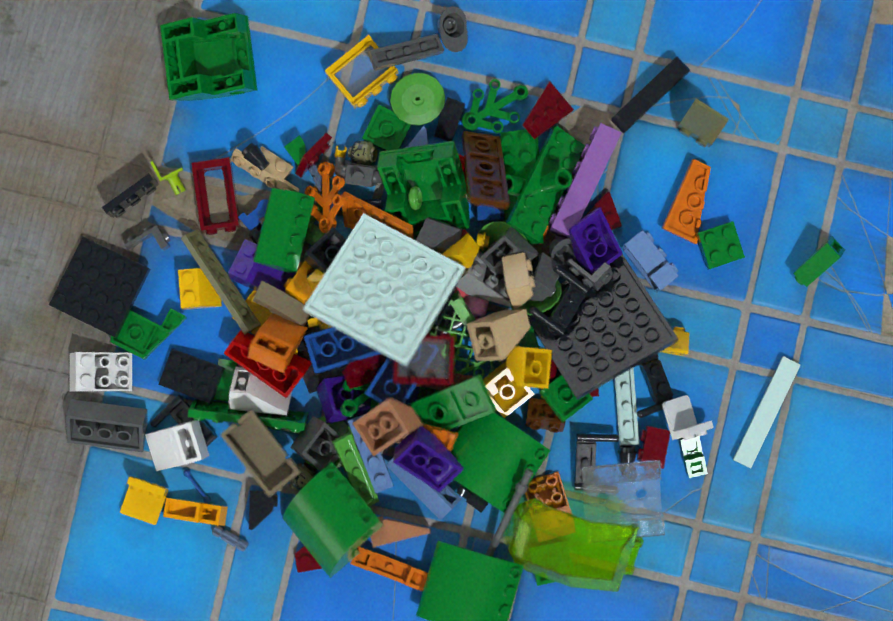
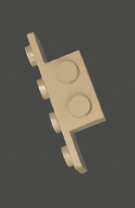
(273, 175)

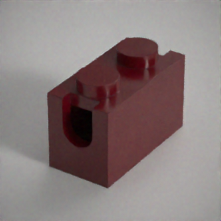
(654, 445)

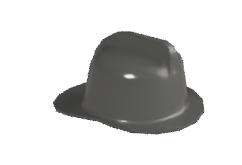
(453, 29)
(561, 251)

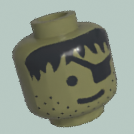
(363, 152)
(304, 477)

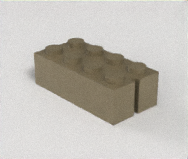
(261, 453)

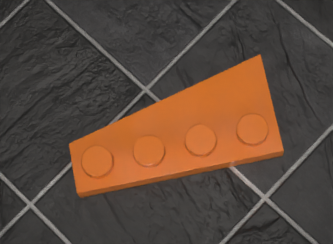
(355, 207)

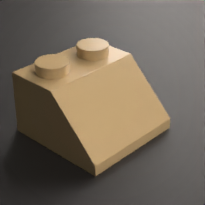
(518, 278)

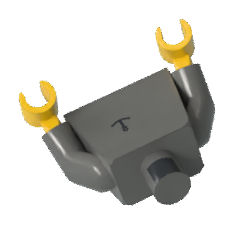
(354, 172)

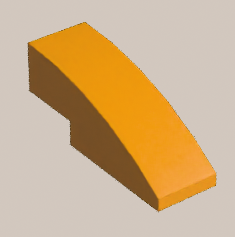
(195, 511)

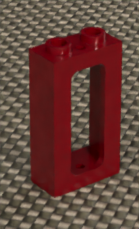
(199, 170)

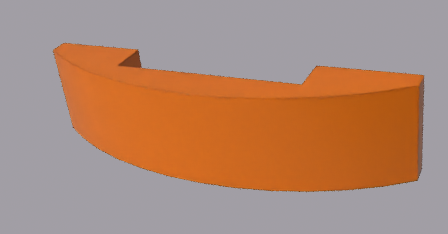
(390, 568)

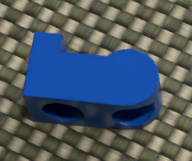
(252, 220)

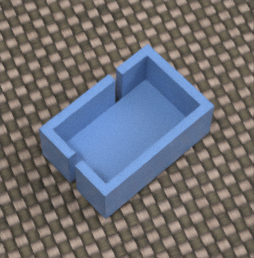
(650, 261)

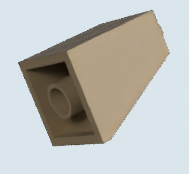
(497, 333)

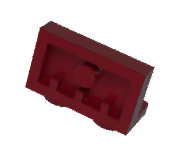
(363, 371)

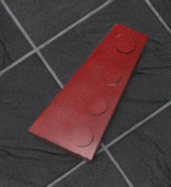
(281, 382)

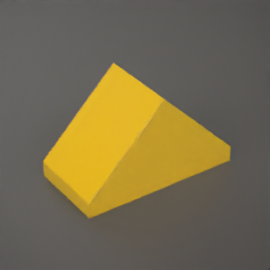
(463, 251)

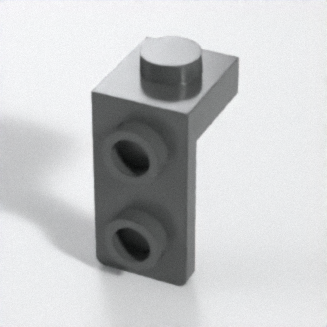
(161, 238)
(600, 277)

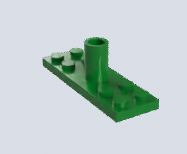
(519, 157)
(546, 184)
(455, 404)
(220, 412)

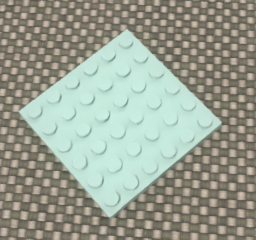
(384, 289)

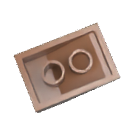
(396, 531)

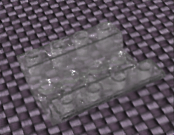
(622, 505)

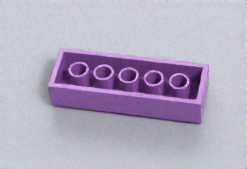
(586, 179)

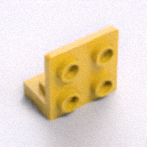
(144, 500)

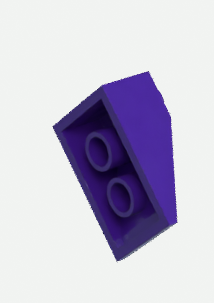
(594, 242)
(252, 274)
(333, 396)
(427, 459)

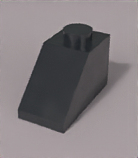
(449, 119)
(260, 507)

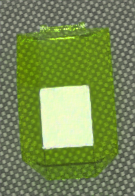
(571, 547)

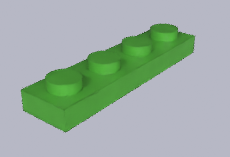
(355, 468)

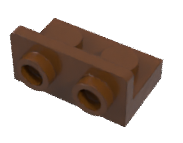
(542, 416)

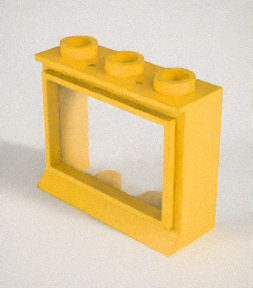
(355, 74)

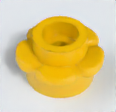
(482, 240)

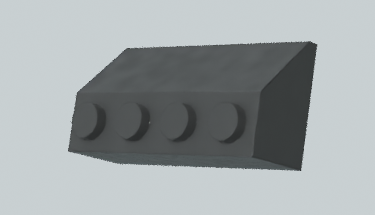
(106, 425)

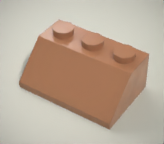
(386, 425)

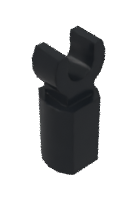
(472, 499)

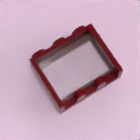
(430, 364)

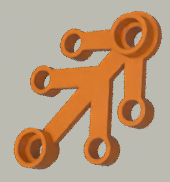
(327, 219)

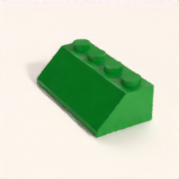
(284, 230)

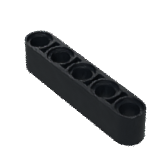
(650, 94)

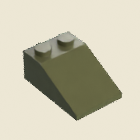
(702, 123)

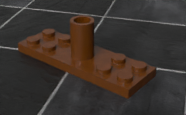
(485, 170)

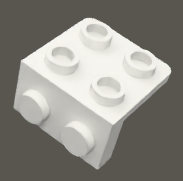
(682, 419)

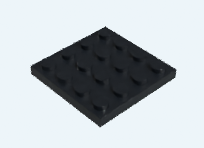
(99, 287)

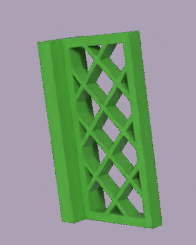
(465, 317)

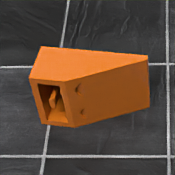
(276, 342)
(549, 491)

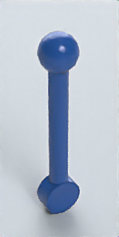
(206, 499)

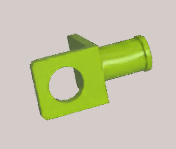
(172, 178)

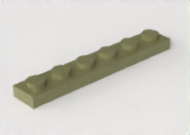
(221, 281)

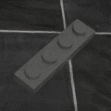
(406, 52)

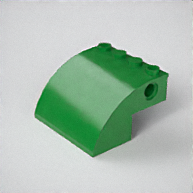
(208, 57)
(437, 174)
(495, 458)
(331, 519)
(468, 586)

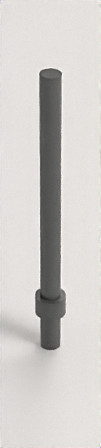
(521, 489)

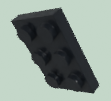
(130, 196)
(191, 376)

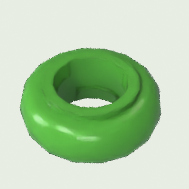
(415, 197)

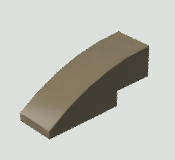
(281, 304)

